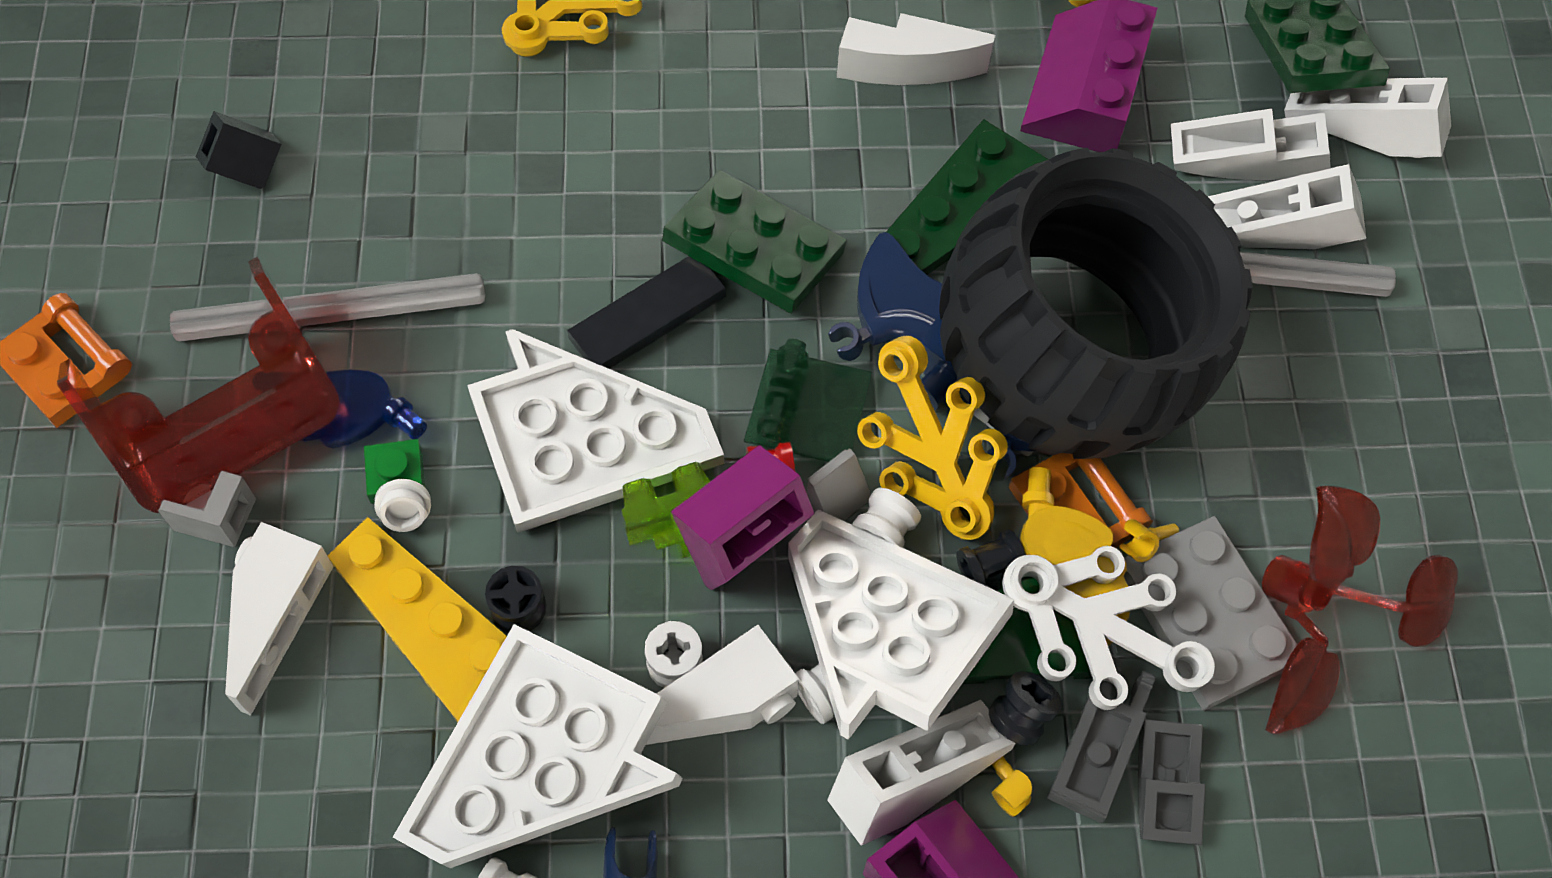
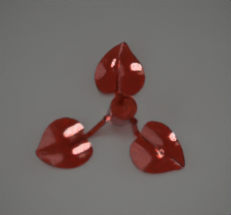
(1343, 539)

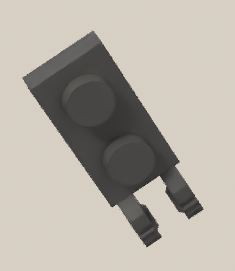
(1100, 751)

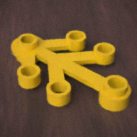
(541, 23)
(936, 446)

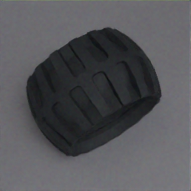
(1147, 242)

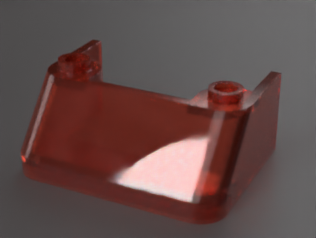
(221, 431)

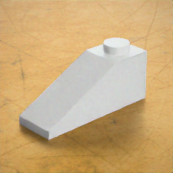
(1396, 119)
(1296, 211)
(270, 597)
(729, 691)
(914, 771)

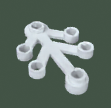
(1097, 620)

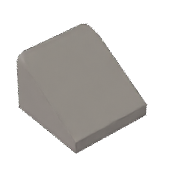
(839, 487)

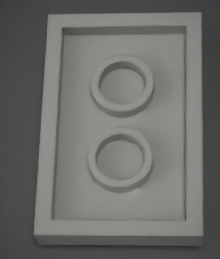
(1217, 607)

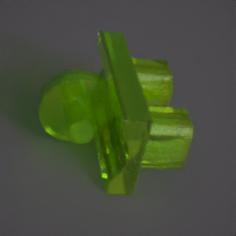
(651, 516)

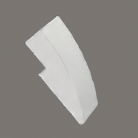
(912, 52)
(1251, 146)

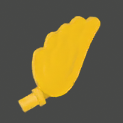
(1065, 535)

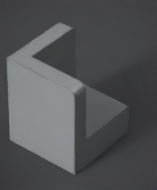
(215, 515)

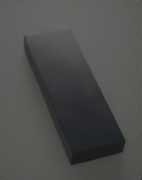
(647, 313)

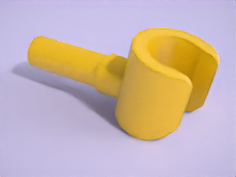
(1145, 539)
(1015, 789)

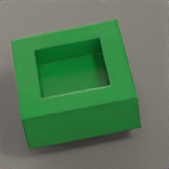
(392, 462)

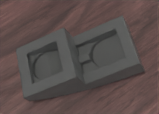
(1169, 782)

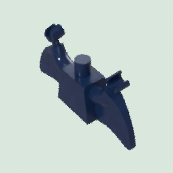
(899, 302)

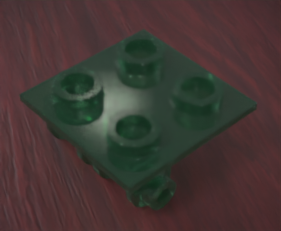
(807, 403)

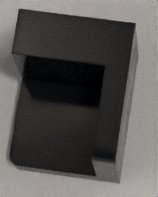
(238, 150)

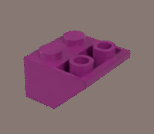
(741, 515)
(939, 847)

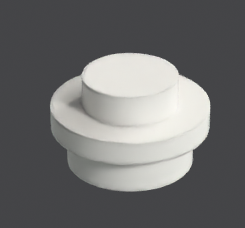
(402, 504)

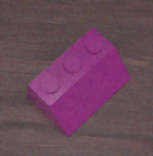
(1090, 74)

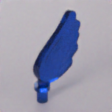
(365, 407)

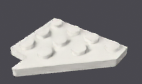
(578, 432)
(889, 622)
(536, 753)

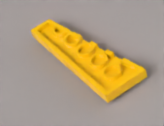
(420, 613)

